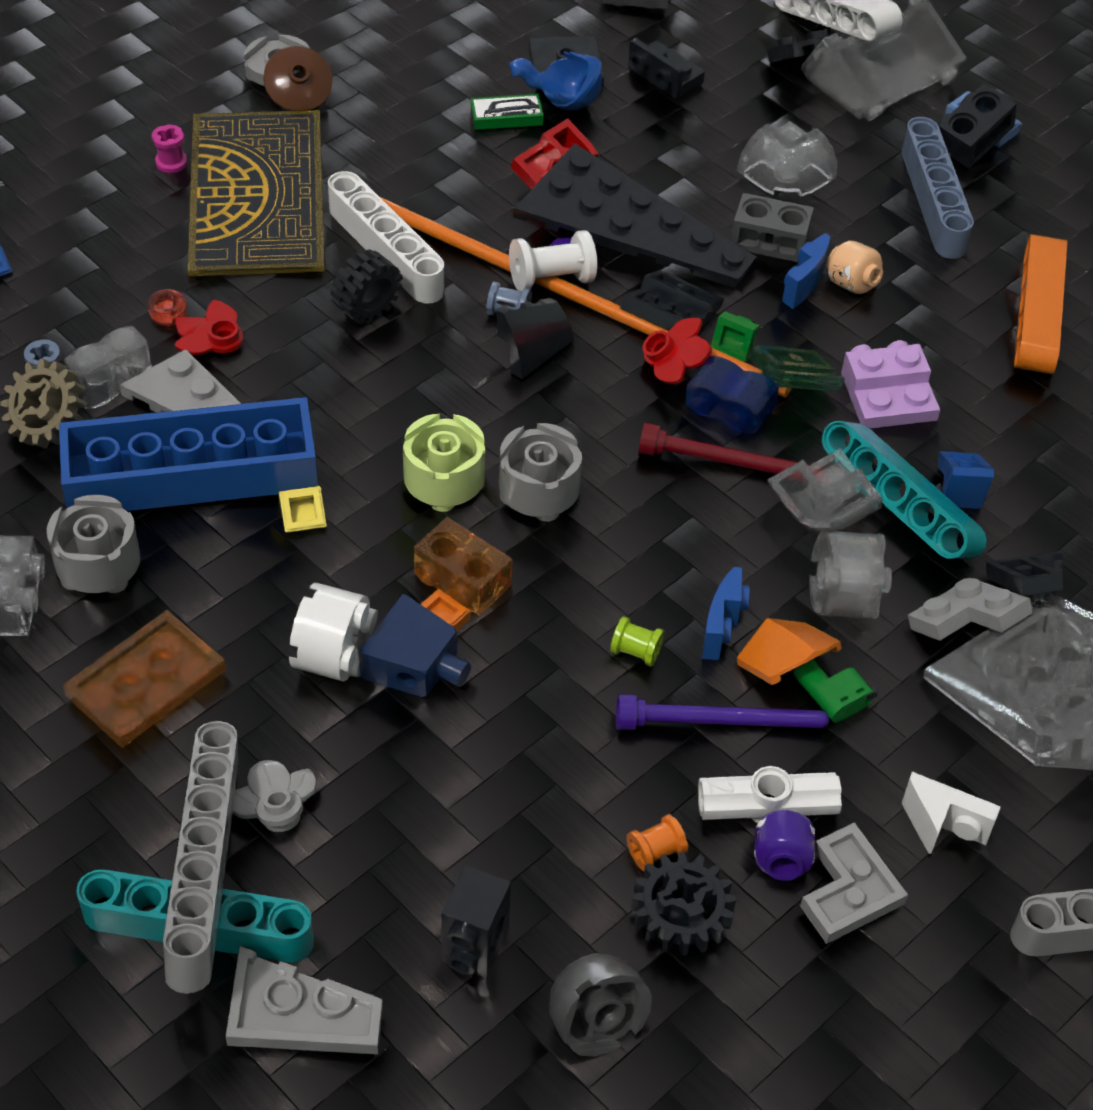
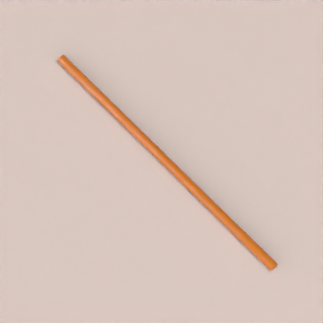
(551, 283)

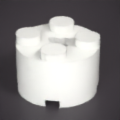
(331, 632)

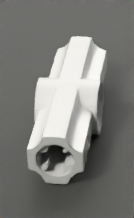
(746, 799)

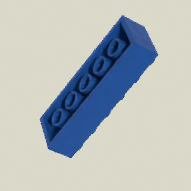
(190, 454)

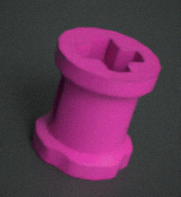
(169, 146)

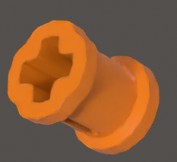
(657, 841)

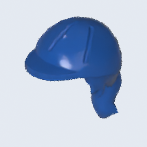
(567, 82)

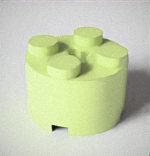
(444, 460)

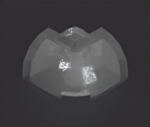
(788, 159)
(827, 493)

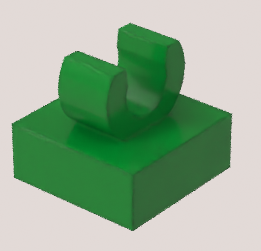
(735, 336)

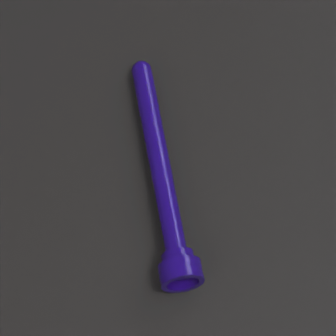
(635, 712)

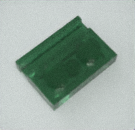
(796, 368)

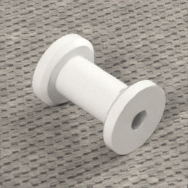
(532, 263)

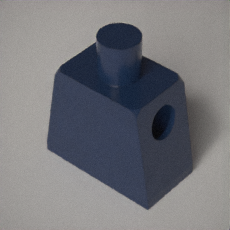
(412, 651)

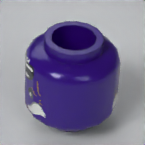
(784, 844)

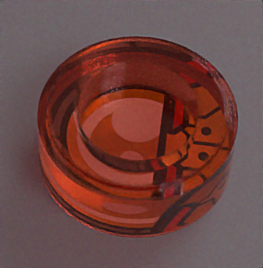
(166, 306)

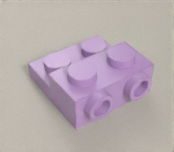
(890, 385)

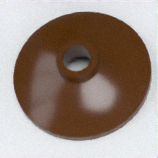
(294, 92)

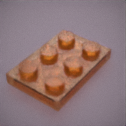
(144, 678)

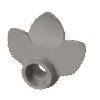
(274, 795)

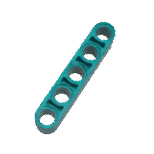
(919, 493)
(133, 892)

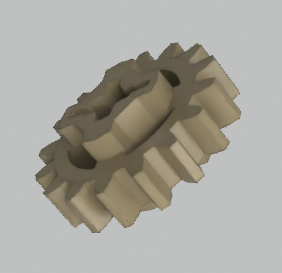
(42, 400)

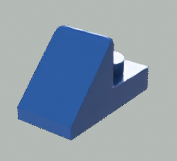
(965, 478)

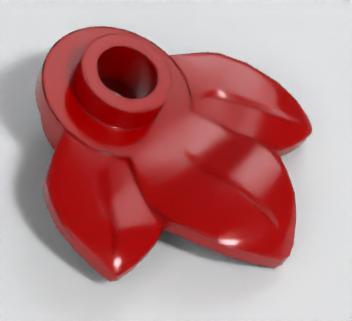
(213, 333)
(676, 350)

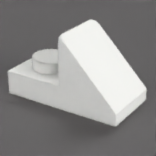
(939, 806)

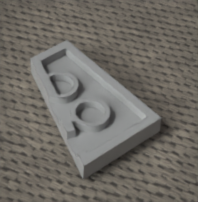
(177, 385)
(294, 1011)

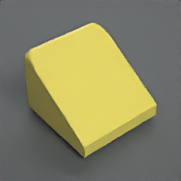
(302, 509)

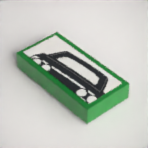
(506, 111)

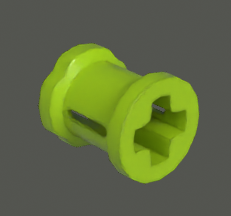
(637, 641)

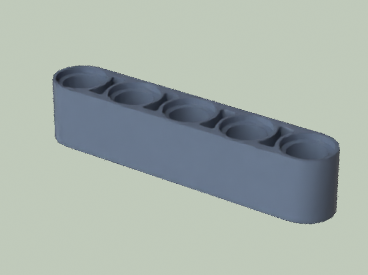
(937, 188)

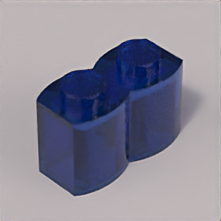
(731, 394)

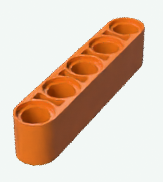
(1041, 304)

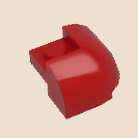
(539, 159)

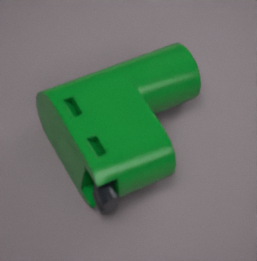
(838, 695)

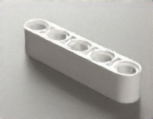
(855, 17)
(381, 229)

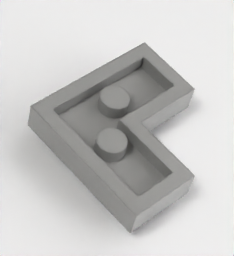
(969, 602)
(861, 887)

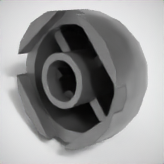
(598, 1003)

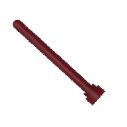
(655, 440)

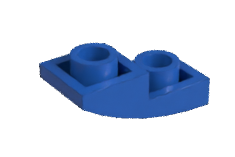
(804, 278)
(724, 612)

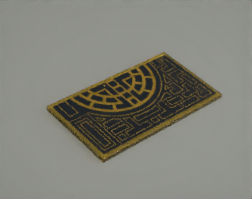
(256, 193)

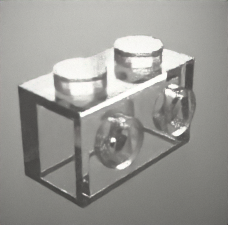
(19, 580)

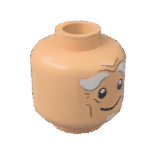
(855, 267)

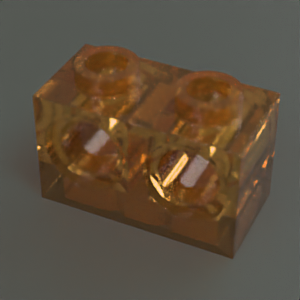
(462, 566)

